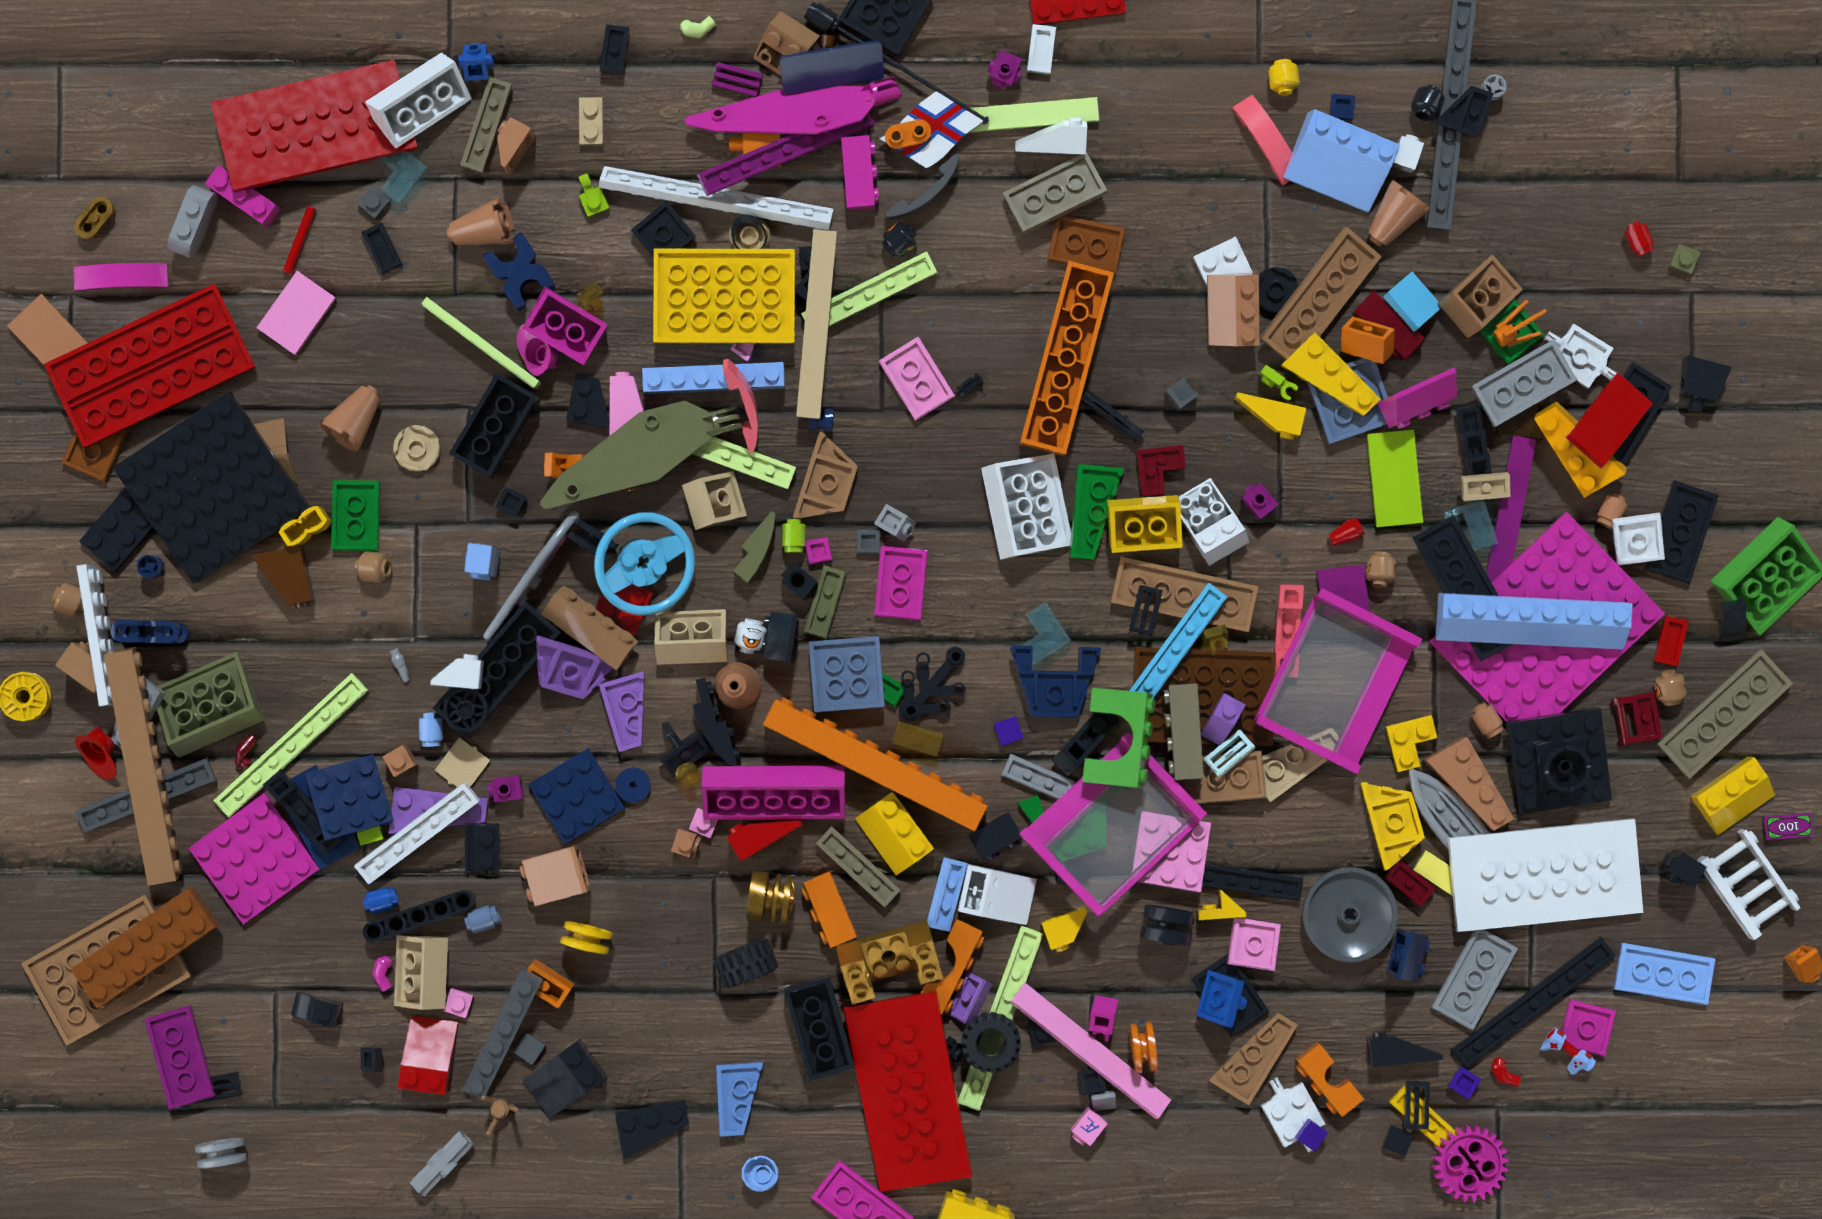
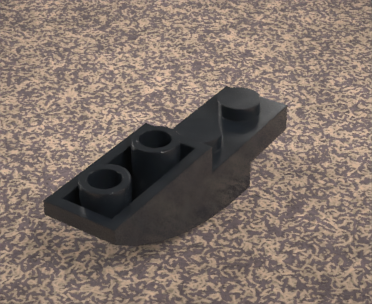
(717, 734)

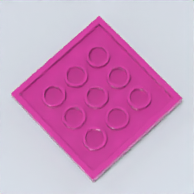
(254, 858)

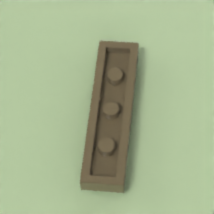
(486, 125)
(858, 866)

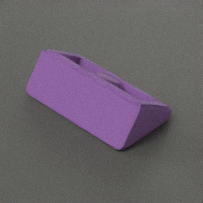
(969, 998)

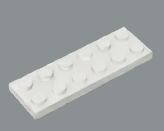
(97, 627)

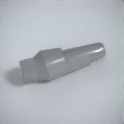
(399, 663)

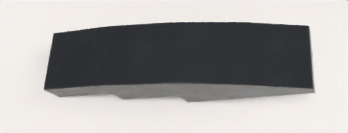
(1473, 441)

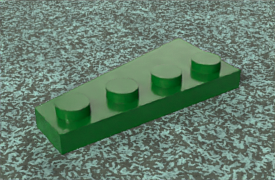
(1090, 509)

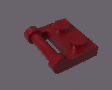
(1644, 716)

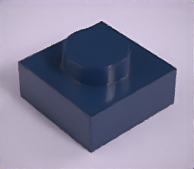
(1342, 106)

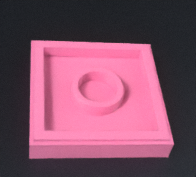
(1254, 944)

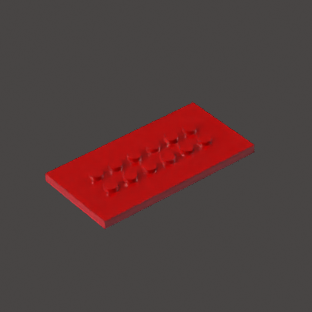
(304, 127)
(149, 366)
(908, 1091)

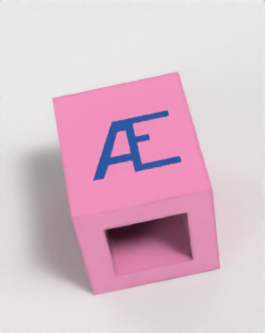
(1088, 1127)

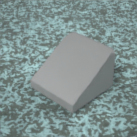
(1103, 1100)

